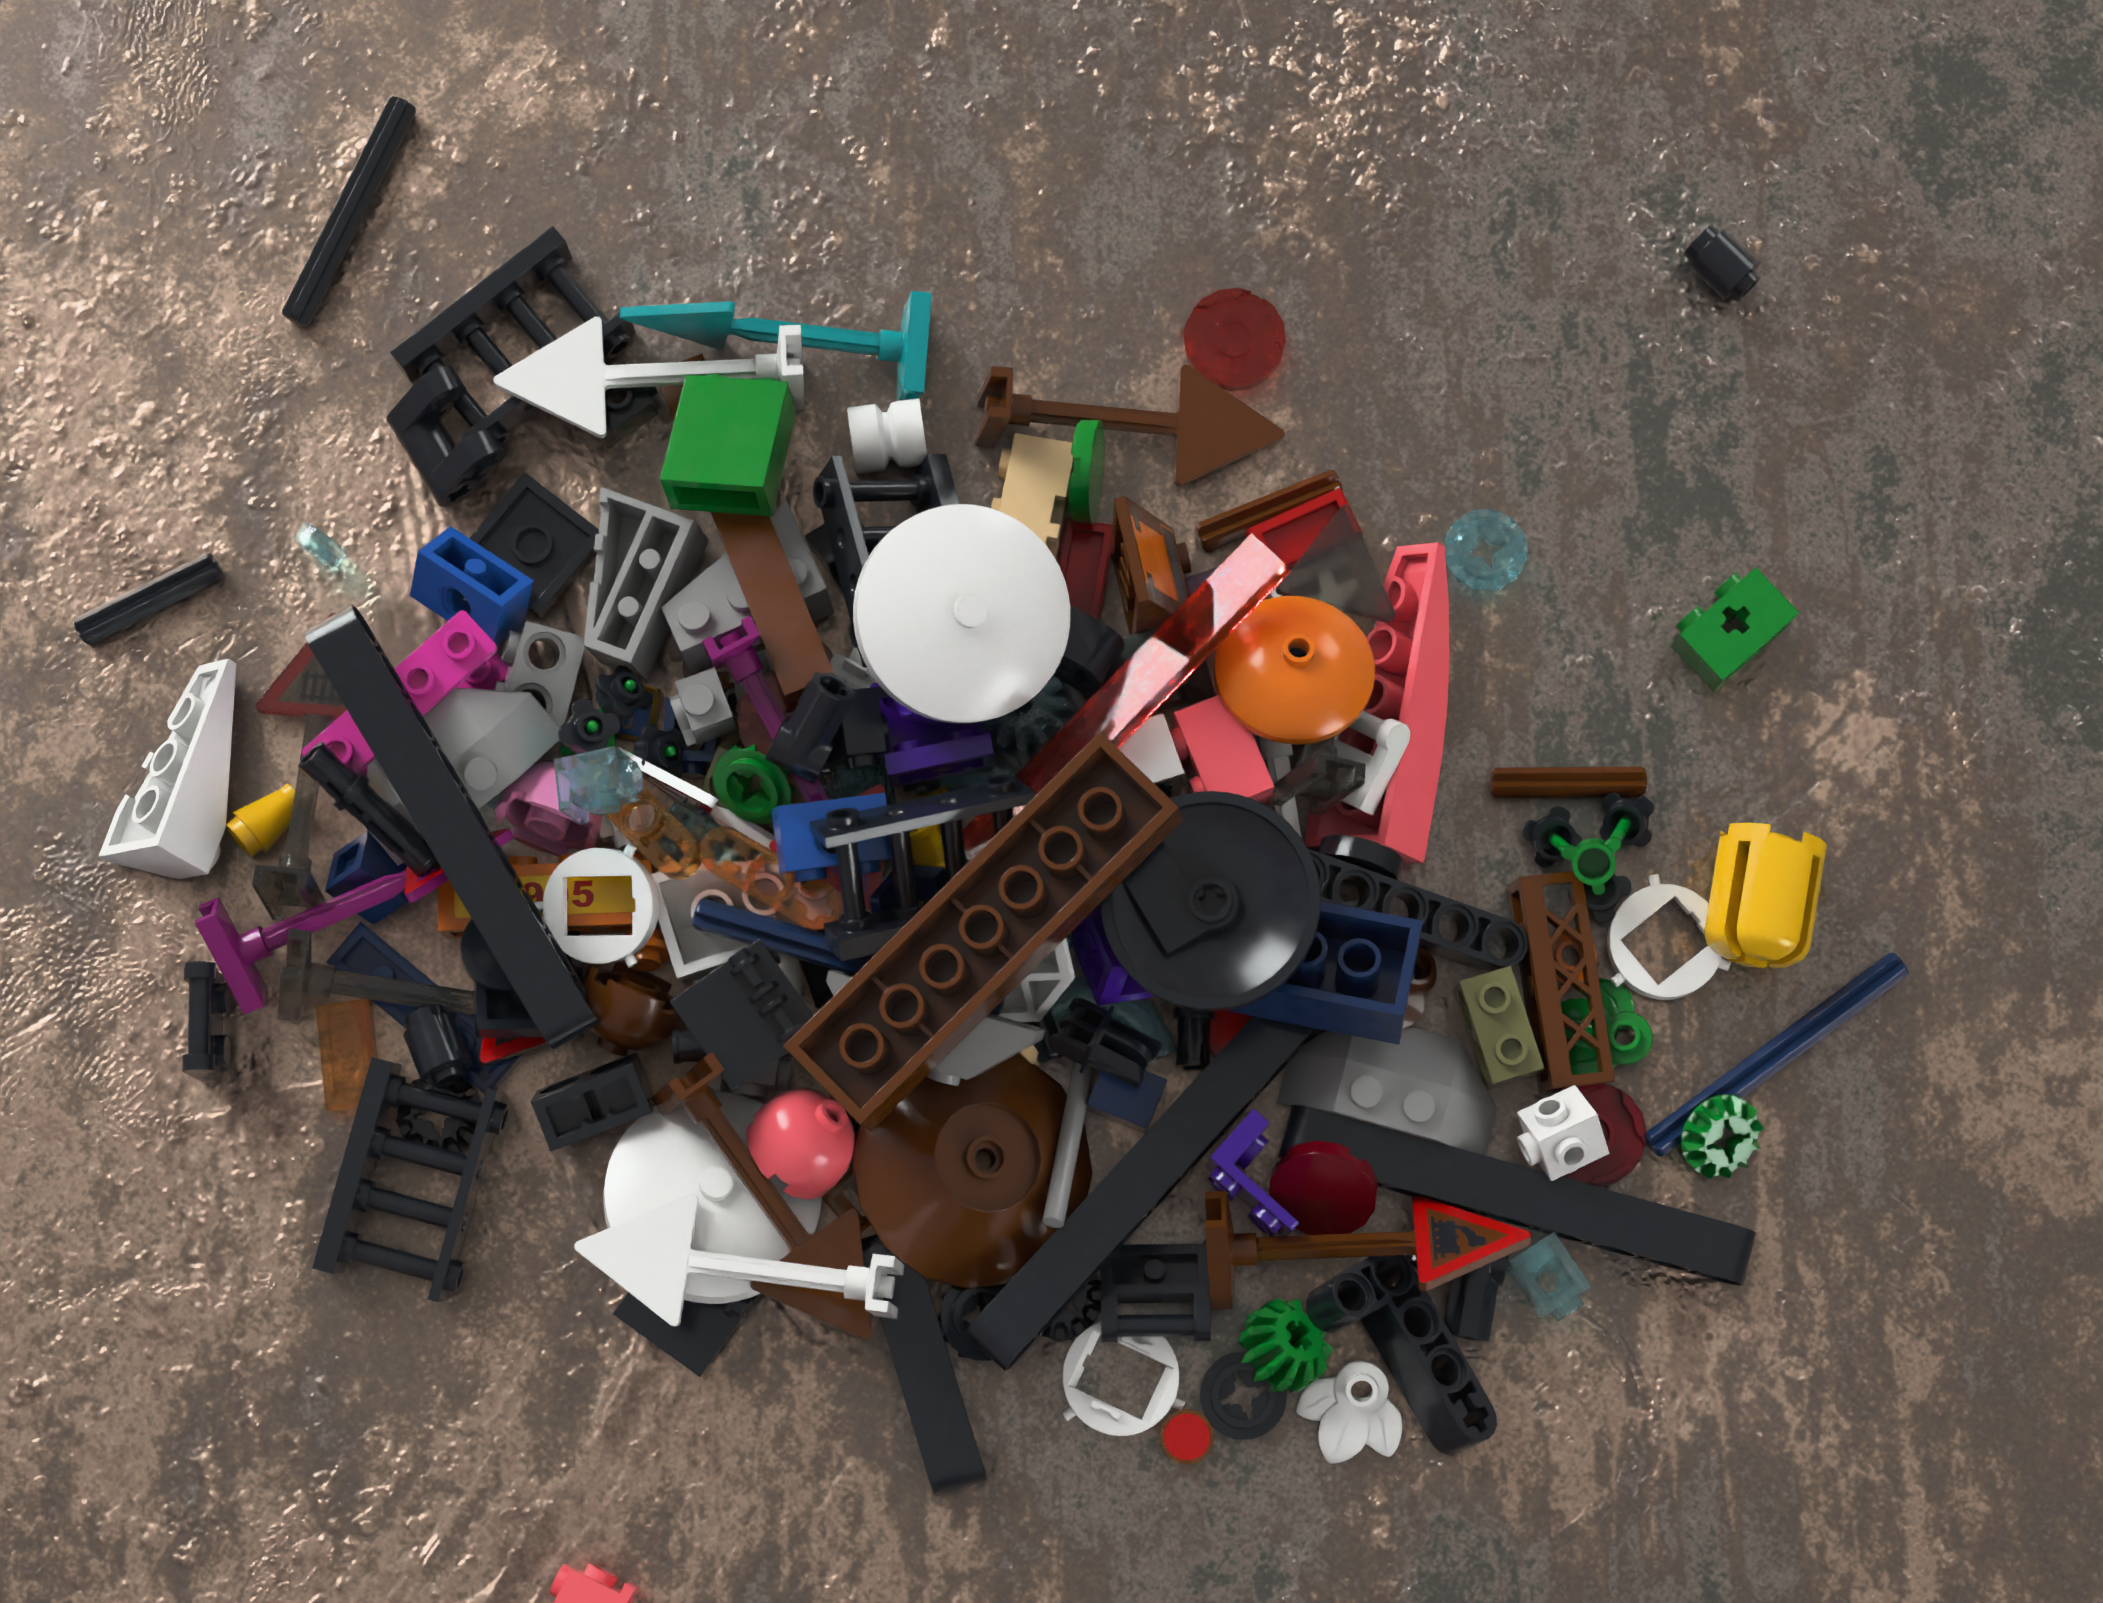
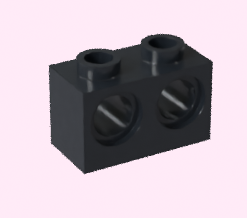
(593, 1101)

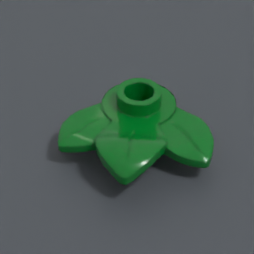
(1619, 1016)

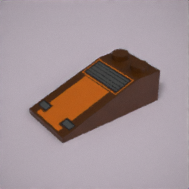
(1147, 566)

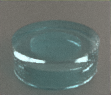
(319, 545)

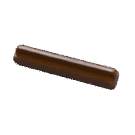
(1234, 522)
(1567, 782)

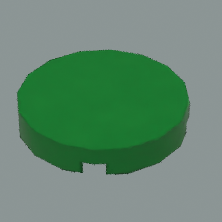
(1088, 471)

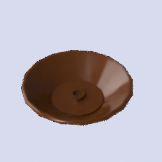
(934, 1200)

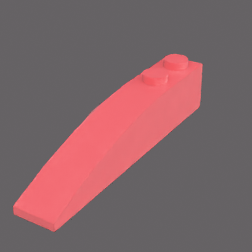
(1411, 688)

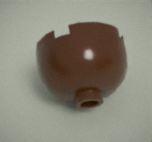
(631, 1008)

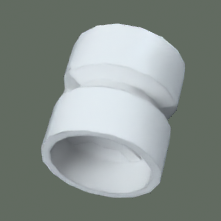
(887, 435)

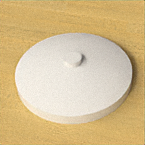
(961, 614)
(674, 1157)

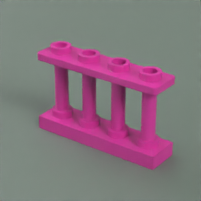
(451, 658)

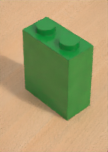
(728, 445)

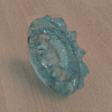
(1496, 530)

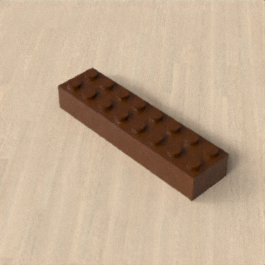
(984, 932)

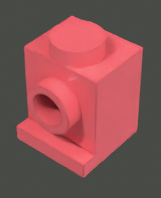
(590, 1586)

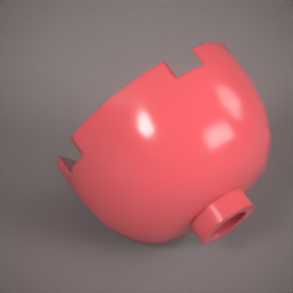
(802, 1141)

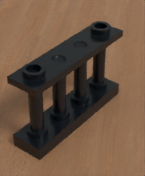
(505, 293)
(835, 495)
(865, 933)
(372, 1141)

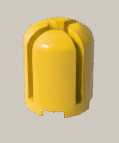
(1764, 896)

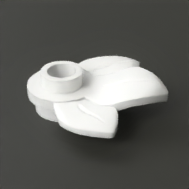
(1351, 1420)

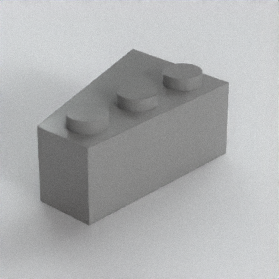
(716, 603)

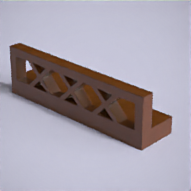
(1540, 982)

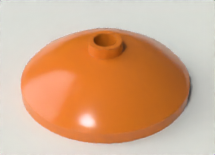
(1290, 695)

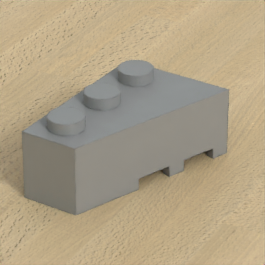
(639, 566)

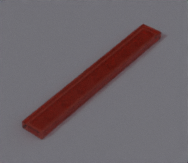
(1153, 669)

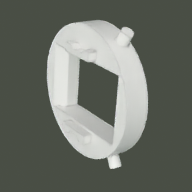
(595, 863)
(1634, 912)
(1108, 1418)

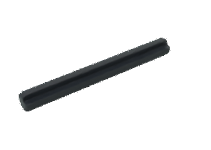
(349, 211)

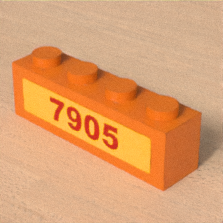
(593, 903)

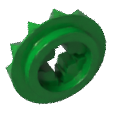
(733, 778)
(1707, 1125)

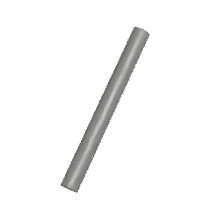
(1067, 1146)

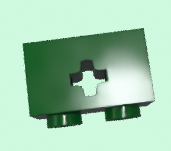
(1719, 654)

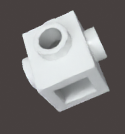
(1561, 1133)

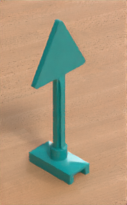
(713, 321)

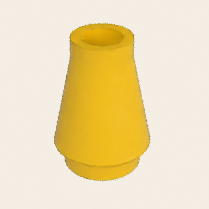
(262, 821)

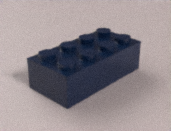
(1352, 977)

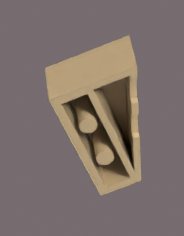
(1036, 485)

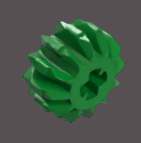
(1284, 1346)

